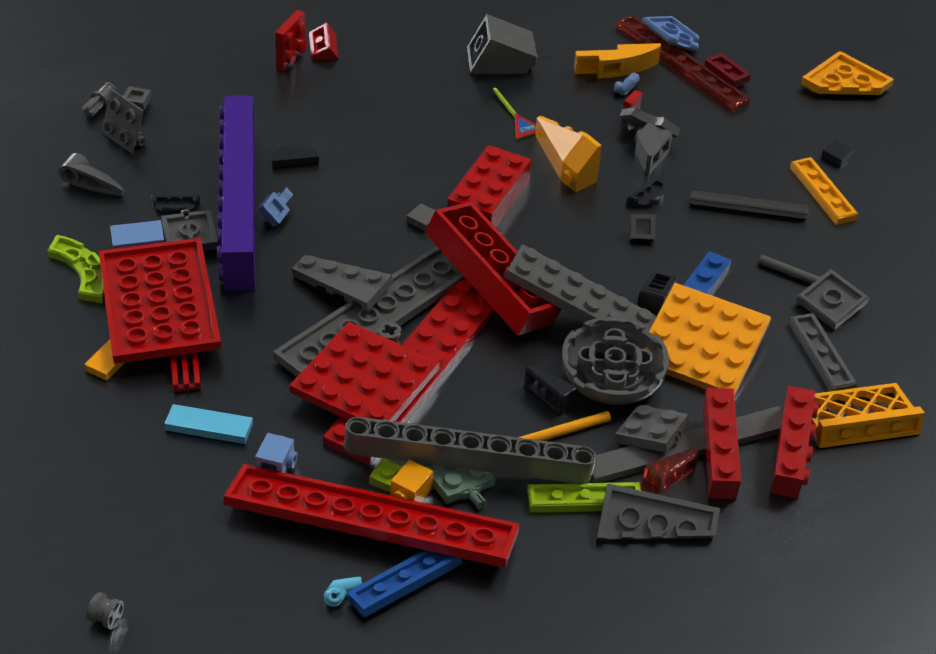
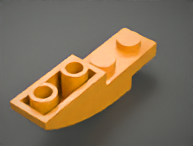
(619, 62)

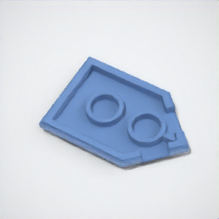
(673, 32)

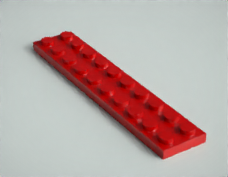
(440, 336)
(373, 515)

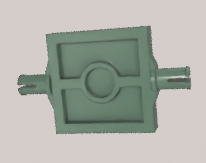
(459, 484)

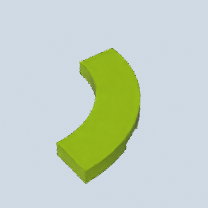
(84, 263)

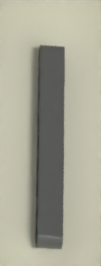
(469, 450)

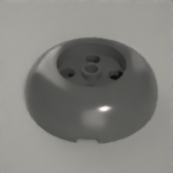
(627, 370)

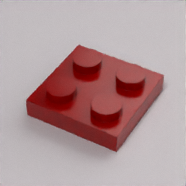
(290, 40)

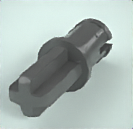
(98, 100)

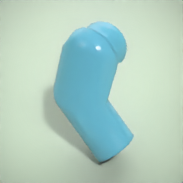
(338, 590)

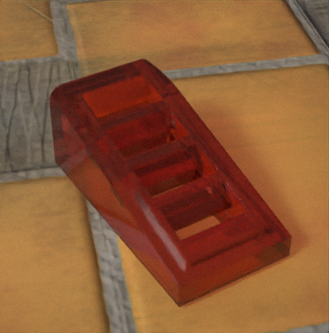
(669, 470)

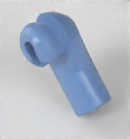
(627, 85)

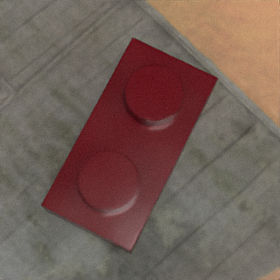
(727, 69)

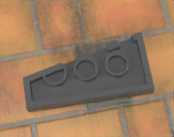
(350, 281)
(650, 516)

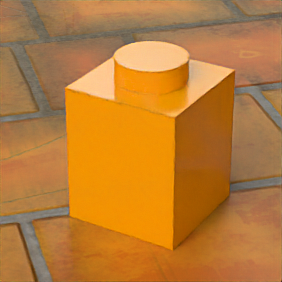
(412, 482)

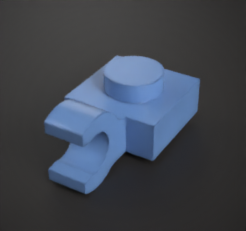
(275, 207)

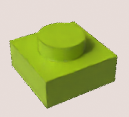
(383, 474)

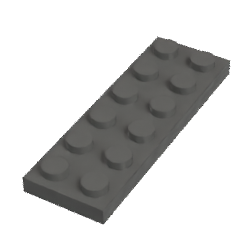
(573, 291)

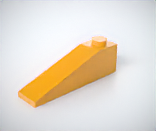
(571, 153)

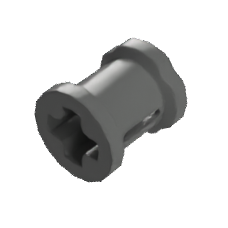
(390, 331)

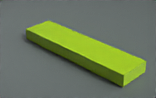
(570, 496)

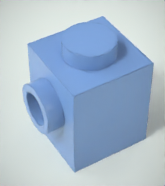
(276, 453)

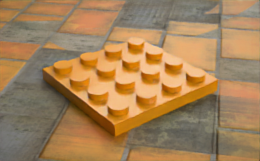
(708, 338)

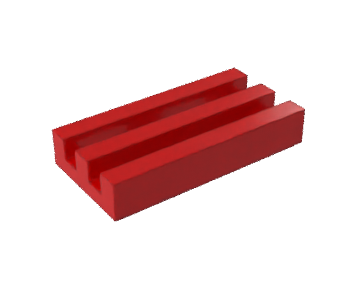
(186, 386)

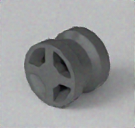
(105, 610)

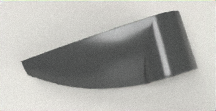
(79, 173)

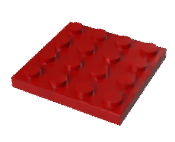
(364, 376)

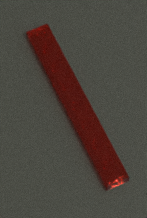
(685, 65)

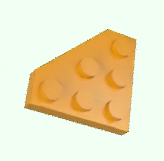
(846, 76)

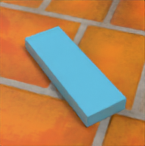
(208, 424)

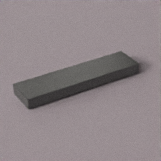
(822, 352)

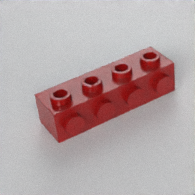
(793, 442)

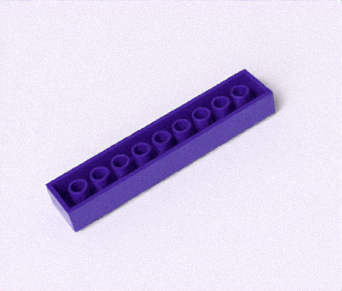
(236, 194)

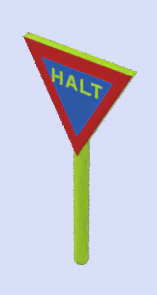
(523, 126)

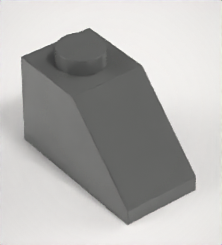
(652, 146)

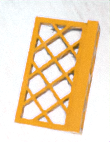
(861, 425)

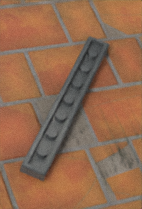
(633, 459)

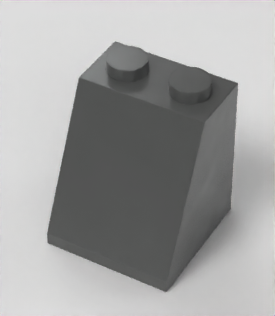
(501, 48)

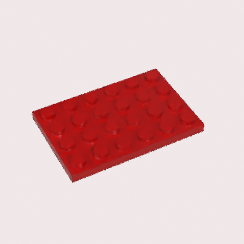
(158, 300)

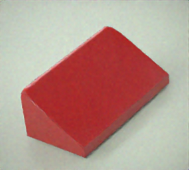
(323, 43)

